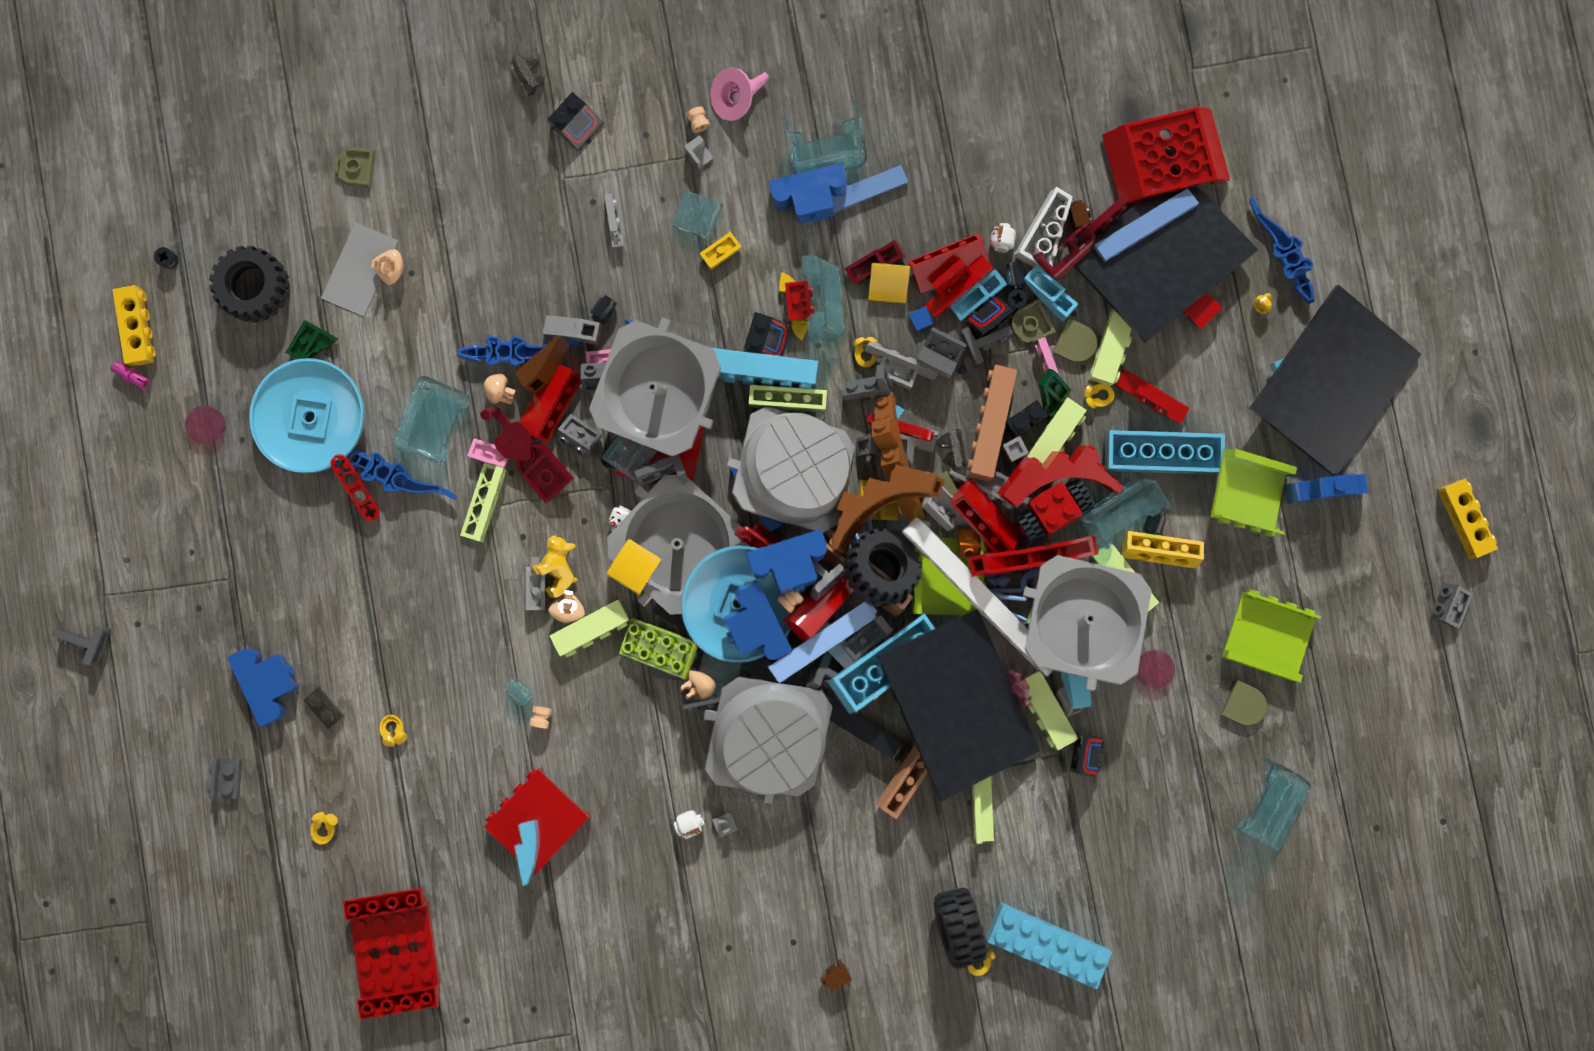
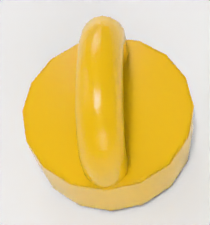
(1263, 303)

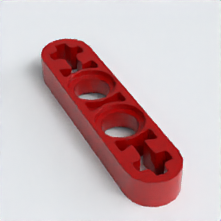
(908, 429)
(353, 488)

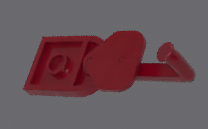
(1087, 237)
(544, 471)

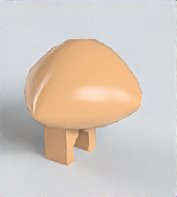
(389, 266)
(496, 389)
(567, 608)
(701, 686)

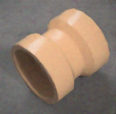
(698, 120)
(790, 600)
(539, 717)

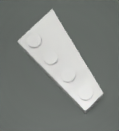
(1045, 229)

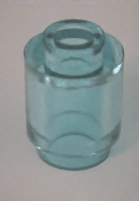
(518, 692)

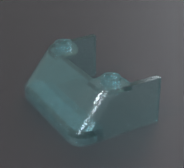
(845, 148)
(1120, 510)
(1277, 807)

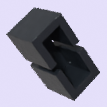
(1020, 422)

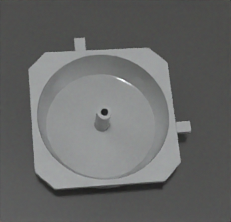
(656, 387)
(793, 468)
(678, 527)
(1087, 620)
(767, 737)

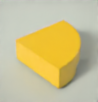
(785, 278)
(799, 328)

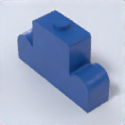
(810, 192)
(1327, 488)
(789, 561)
(755, 624)
(263, 683)

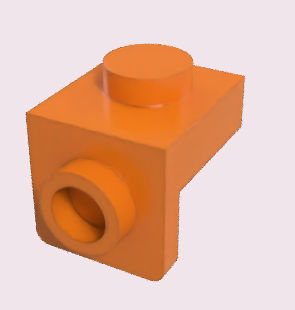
(967, 543)

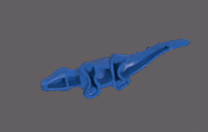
(1289, 254)
(503, 352)
(393, 477)

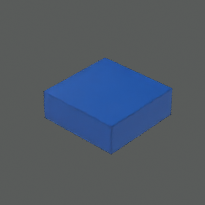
(921, 319)

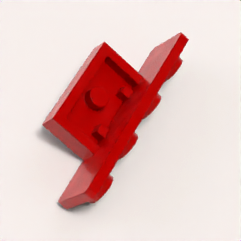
(956, 283)
(1152, 396)
(756, 537)

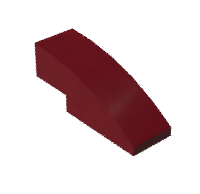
(888, 254)

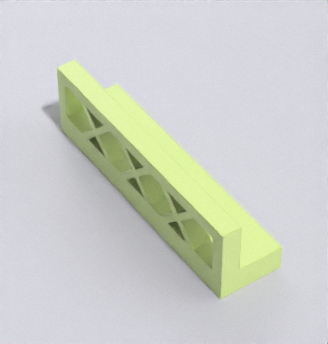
(488, 504)
(982, 811)

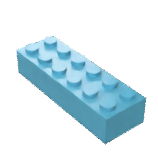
(766, 369)
(1163, 452)
(865, 677)
(1048, 945)

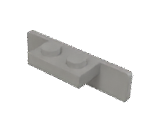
(900, 369)
(991, 488)
(943, 512)

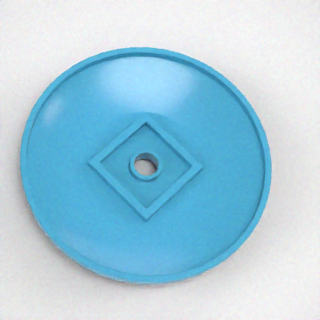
(281, 409)
(710, 597)

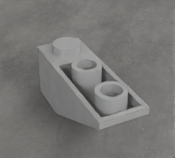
(573, 329)

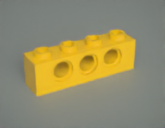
(123, 299)
(1458, 515)
(1162, 549)

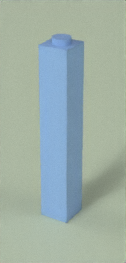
(823, 641)

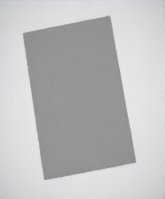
(353, 278)

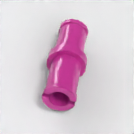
(130, 375)

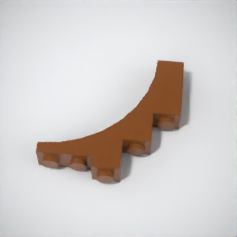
(888, 439)
(878, 494)

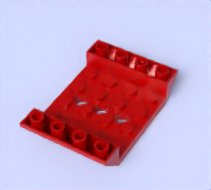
(1140, 160)
(394, 981)

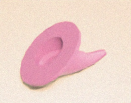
(733, 92)

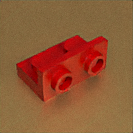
(798, 300)

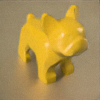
(556, 565)

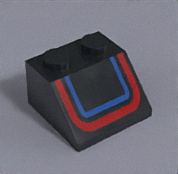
(574, 121)
(988, 318)
(767, 335)
(1086, 755)

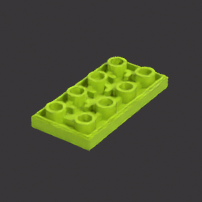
(658, 648)

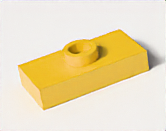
(720, 250)

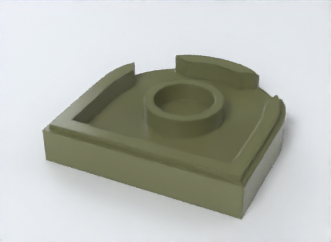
(355, 166)
(1031, 323)
(1076, 342)
(1245, 704)

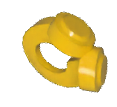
(858, 344)
(1093, 403)
(400, 736)
(329, 820)
(987, 963)

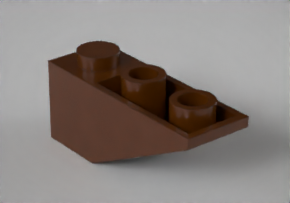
(541, 367)

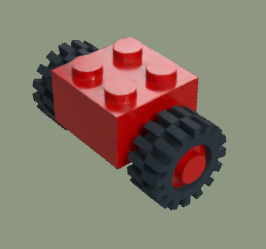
(1054, 511)

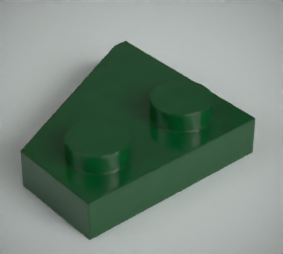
(309, 341)
(1053, 392)

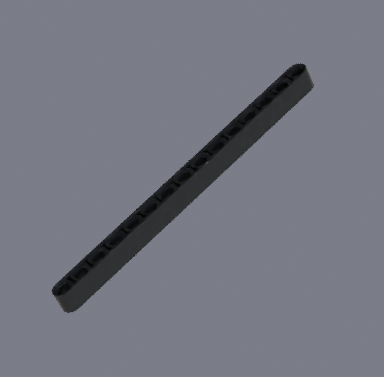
(839, 715)

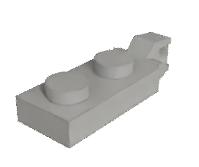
(613, 222)
(533, 587)

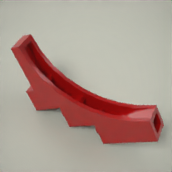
(1058, 465)
(1026, 559)

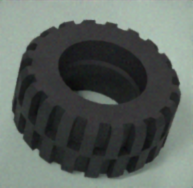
(229, 271)
(894, 548)
(960, 928)

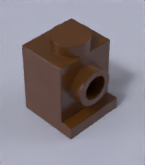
(1079, 215)
(835, 976)

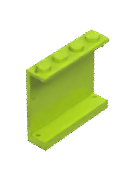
(1250, 491)
(935, 592)
(1270, 635)

